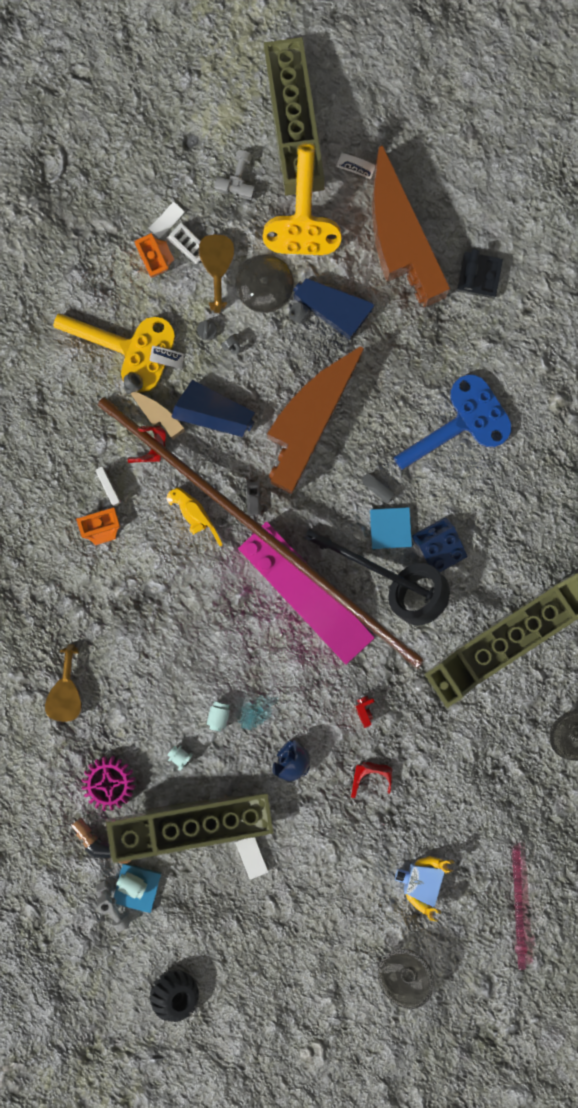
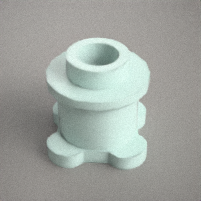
(179, 757)

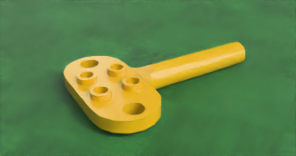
(302, 231)
(136, 350)

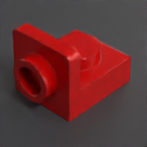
(364, 714)

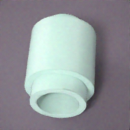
(218, 716)
(131, 885)

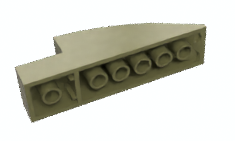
(292, 109)
(188, 826)

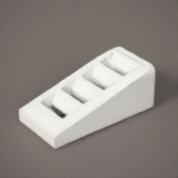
(177, 243)

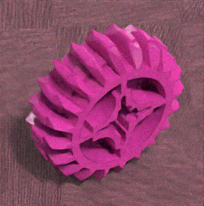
(109, 792)

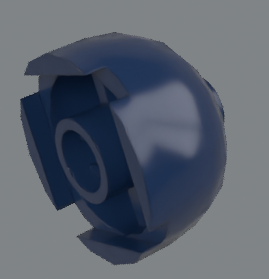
(293, 761)

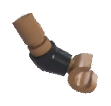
(94, 846)

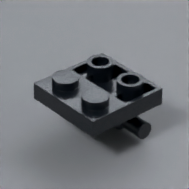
(479, 274)

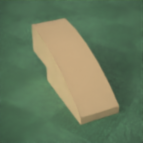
(158, 415)

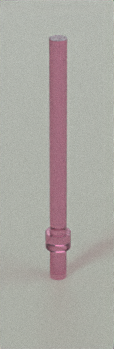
(520, 947)

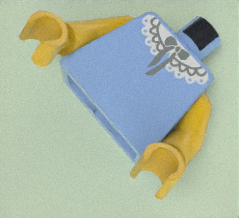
(424, 883)

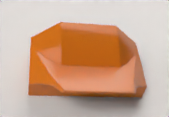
(154, 254)
(99, 526)

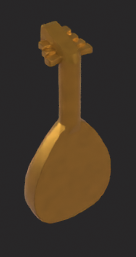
(216, 256)
(64, 699)

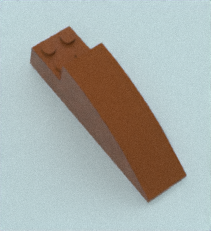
(400, 238)
(306, 418)

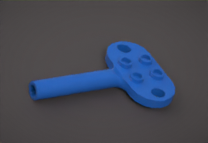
(476, 412)

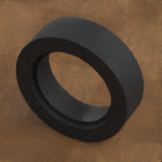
(433, 608)

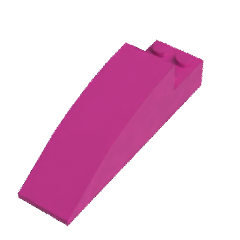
(319, 610)

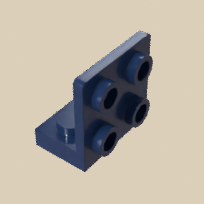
(440, 545)

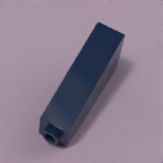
(335, 307)
(212, 410)

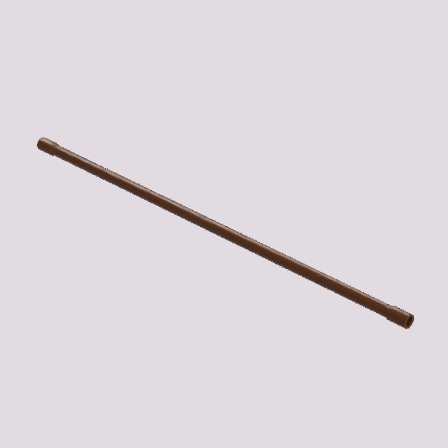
(407, 652)

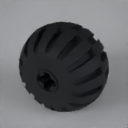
(174, 996)

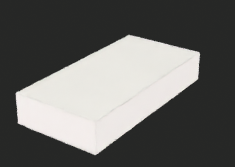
(109, 489)
(251, 857)

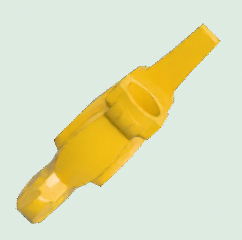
(193, 512)

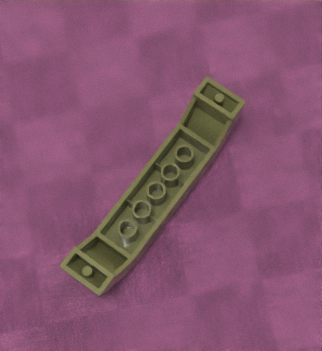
(505, 641)

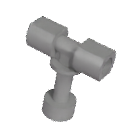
(236, 183)
(106, 904)

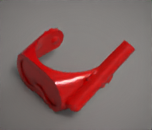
(151, 456)
(369, 767)

